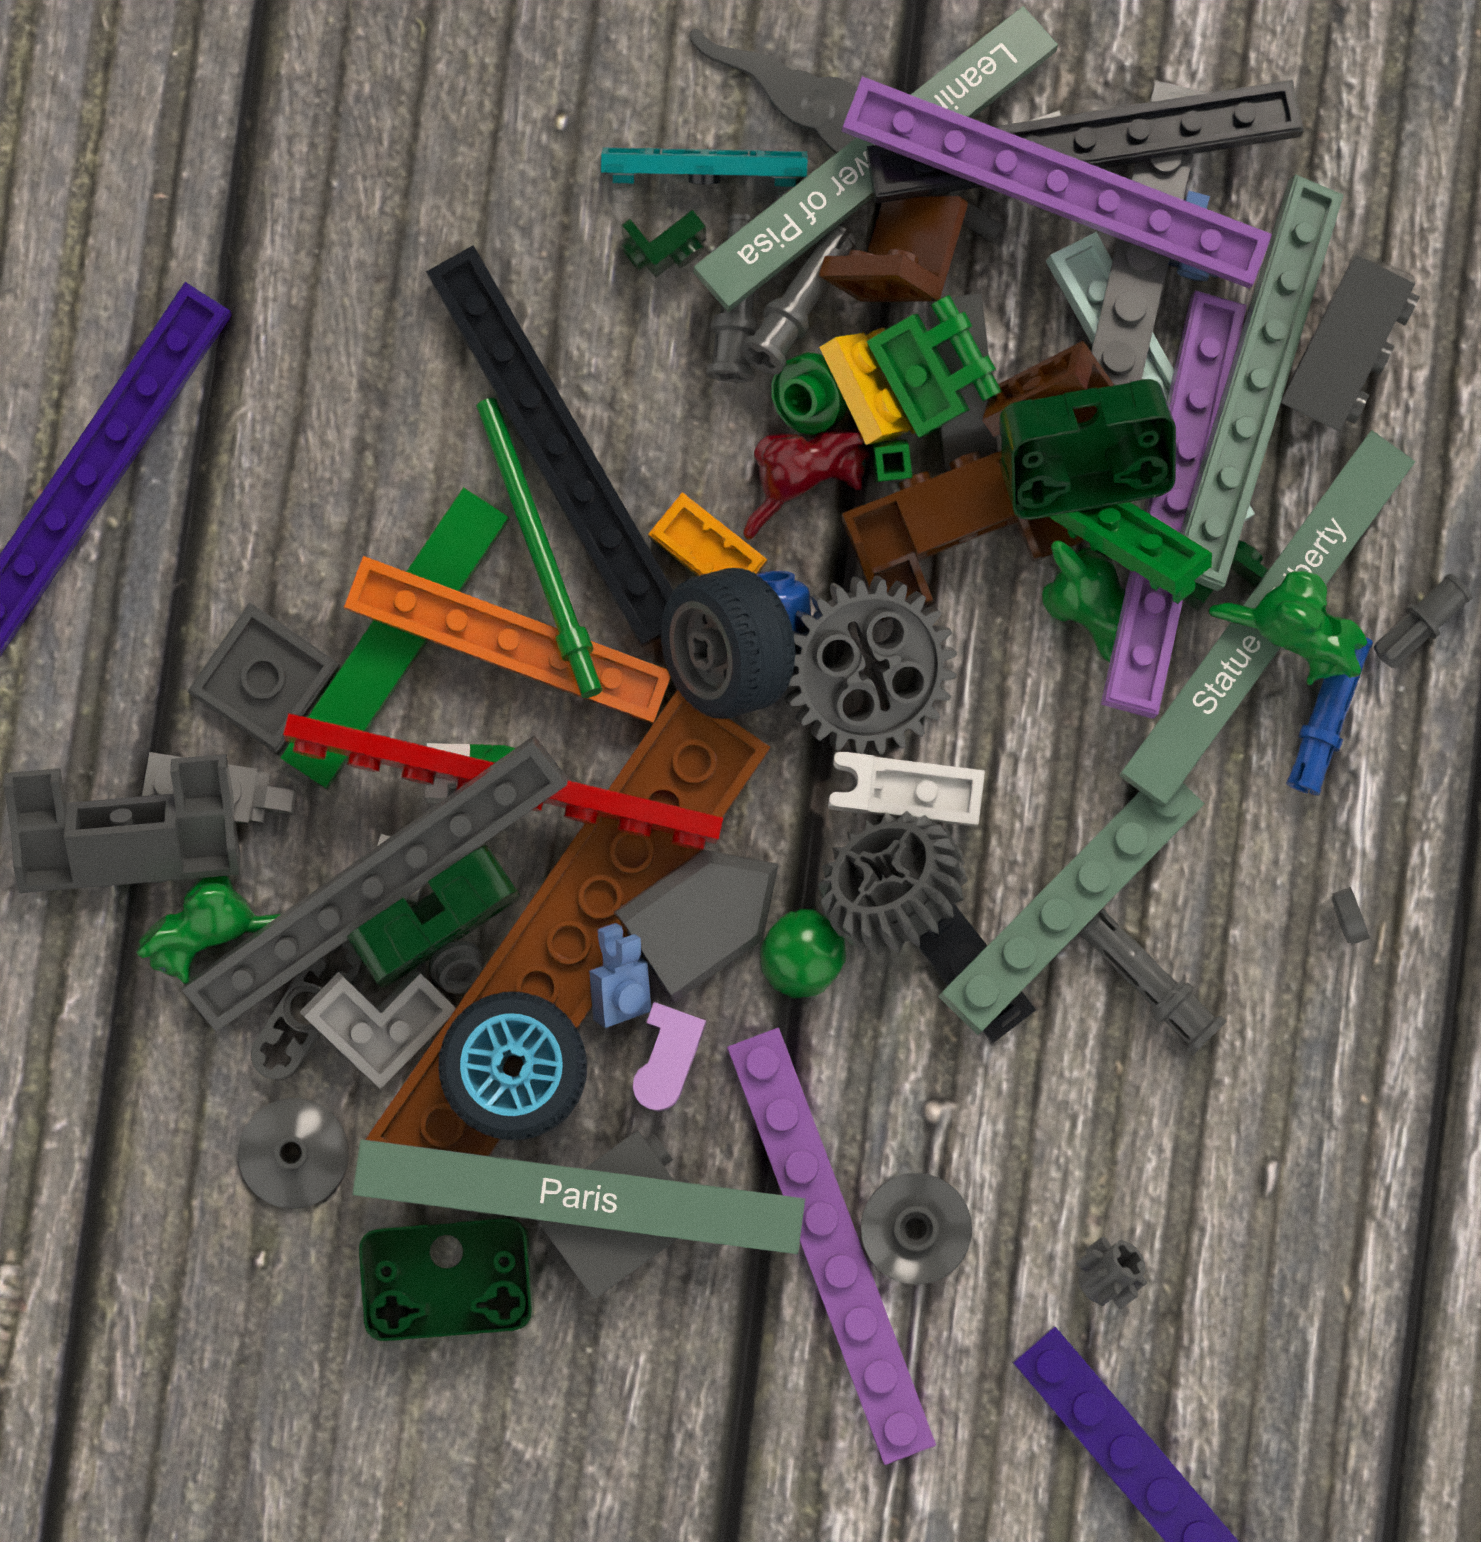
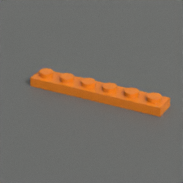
(500, 637)

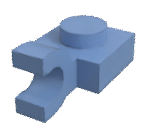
(622, 984)

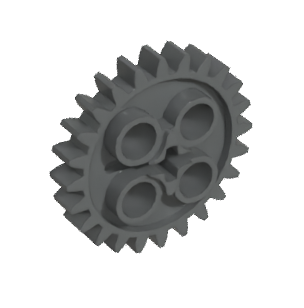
(911, 644)

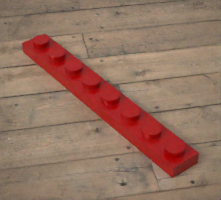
(424, 763)

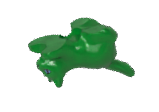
(1086, 593)
(1297, 620)
(210, 917)

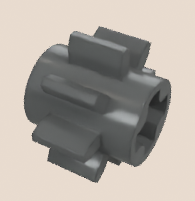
(1111, 1272)

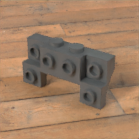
(123, 838)

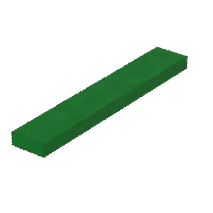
(387, 652)

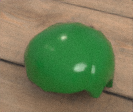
(802, 954)

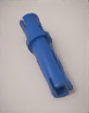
(1322, 733)

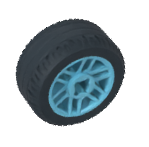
(475, 1058)

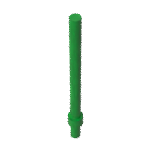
(572, 639)

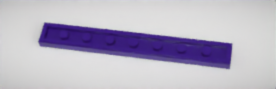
(104, 453)

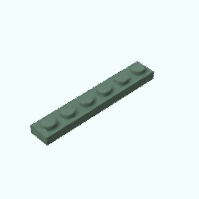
(1066, 906)

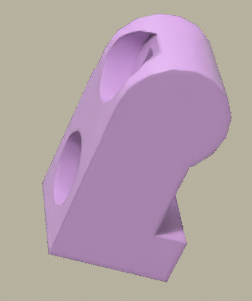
(663, 1078)

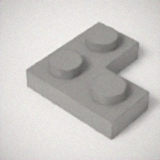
(381, 1037)

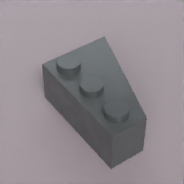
(1351, 341)

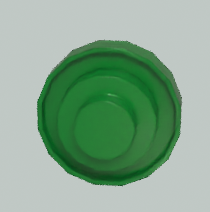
(808, 394)

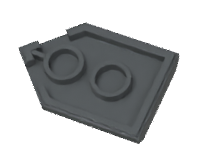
(700, 917)

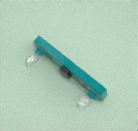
(701, 165)

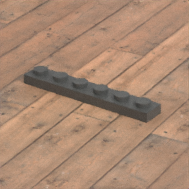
(1138, 273)

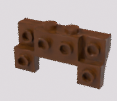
(937, 516)

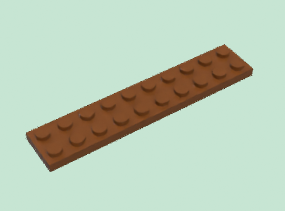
(555, 941)

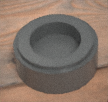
(1349, 916)

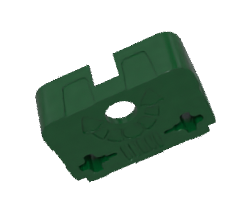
(1072, 466)
(461, 902)
(401, 1266)

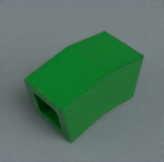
(891, 447)

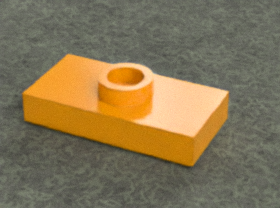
(702, 540)

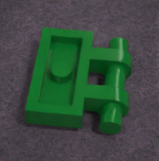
(919, 373)

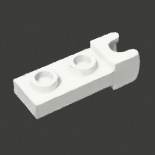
(900, 786)

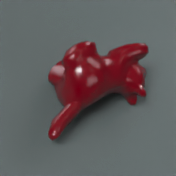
(795, 466)

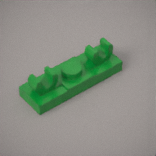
(1141, 545)

